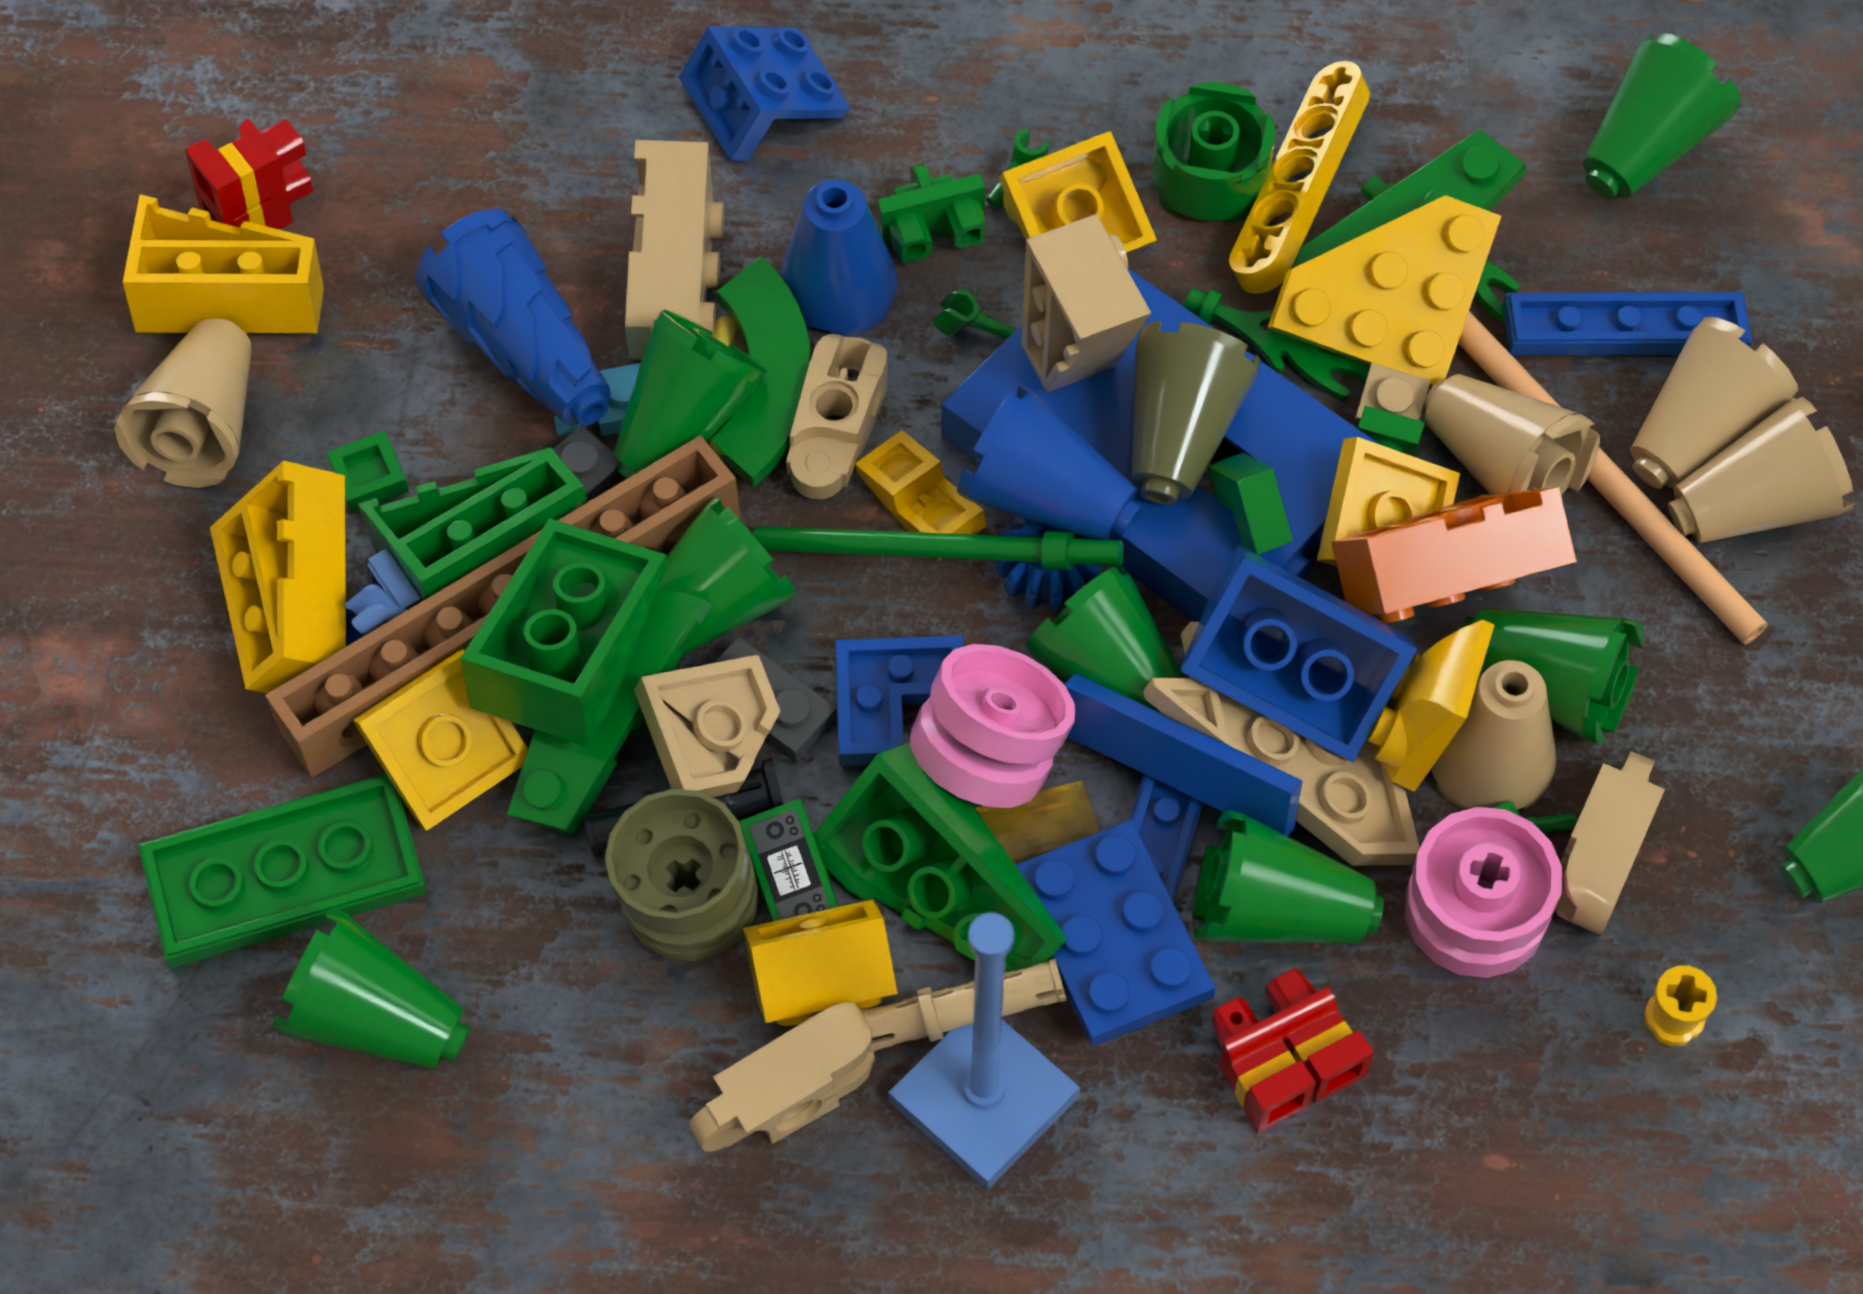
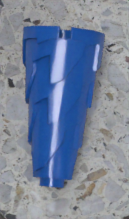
(505, 304)

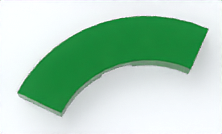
(778, 339)

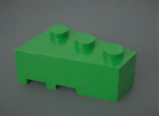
(471, 522)

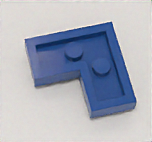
(876, 682)

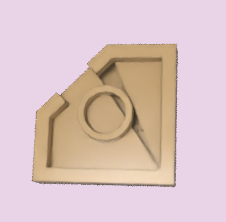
(709, 722)

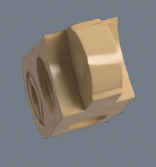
(823, 449)
(1607, 842)
(789, 1080)

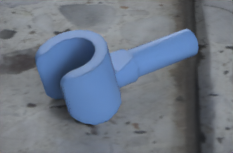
(372, 609)

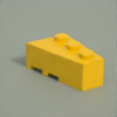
(203, 269)
(285, 573)

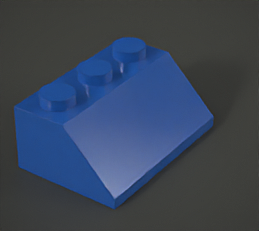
(1297, 654)

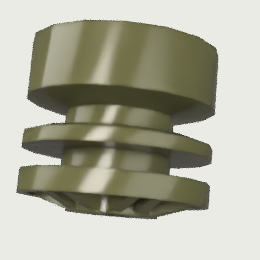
(677, 842)

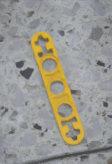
(1333, 99)

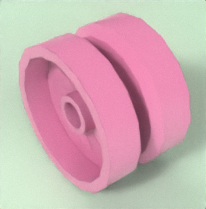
(992, 725)
(1482, 892)

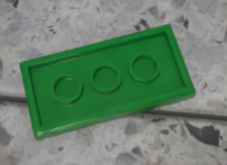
(280, 869)

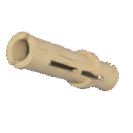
(952, 1008)

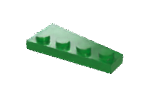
(1470, 171)
(566, 777)

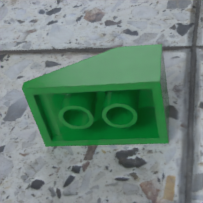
(563, 632)

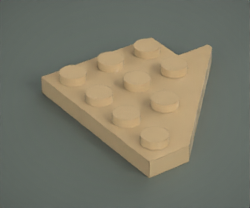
(1340, 801)

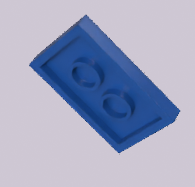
(1126, 942)

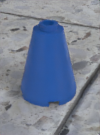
(839, 262)
(1048, 473)

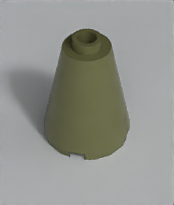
(1183, 405)

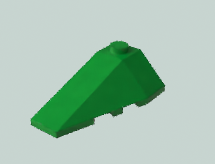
(931, 859)

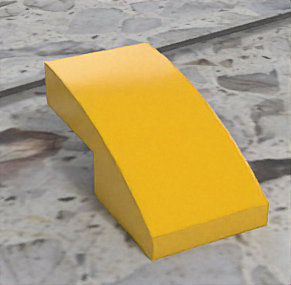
(915, 489)

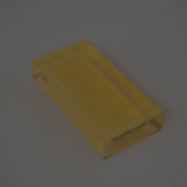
(1045, 823)

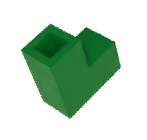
(1255, 499)

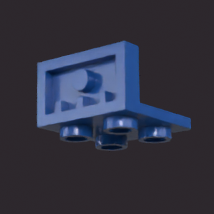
(757, 75)

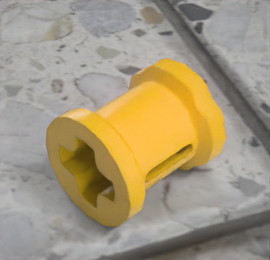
(1698, 1001)

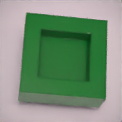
(1392, 430)
(369, 470)

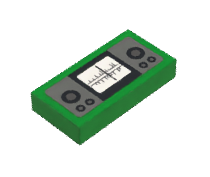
(788, 861)

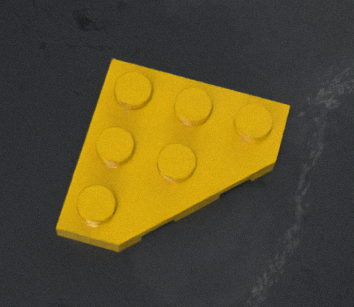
(1394, 291)

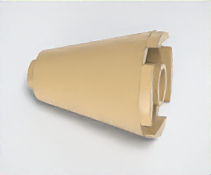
(1708, 402)
(191, 407)
(1510, 437)
(1765, 480)
(1503, 745)

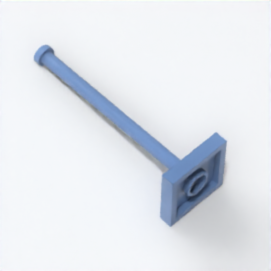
(984, 1086)

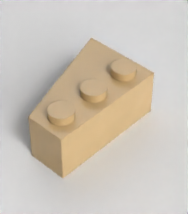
(672, 239)
(1078, 303)

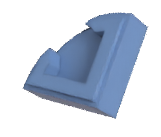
(388, 575)

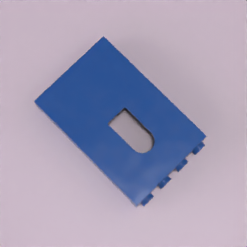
(1186, 545)

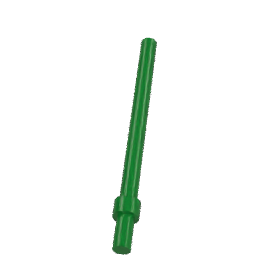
(1054, 550)

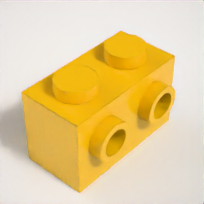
(820, 962)

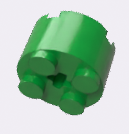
(1212, 152)

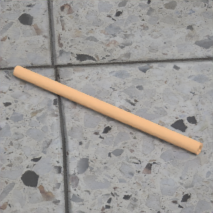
(1625, 496)

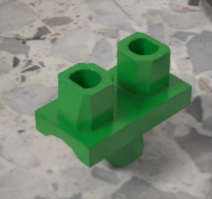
(931, 208)

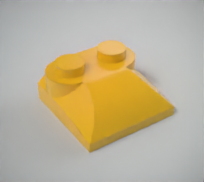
(1076, 185)
(1430, 705)

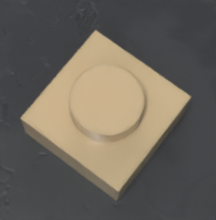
(1393, 392)

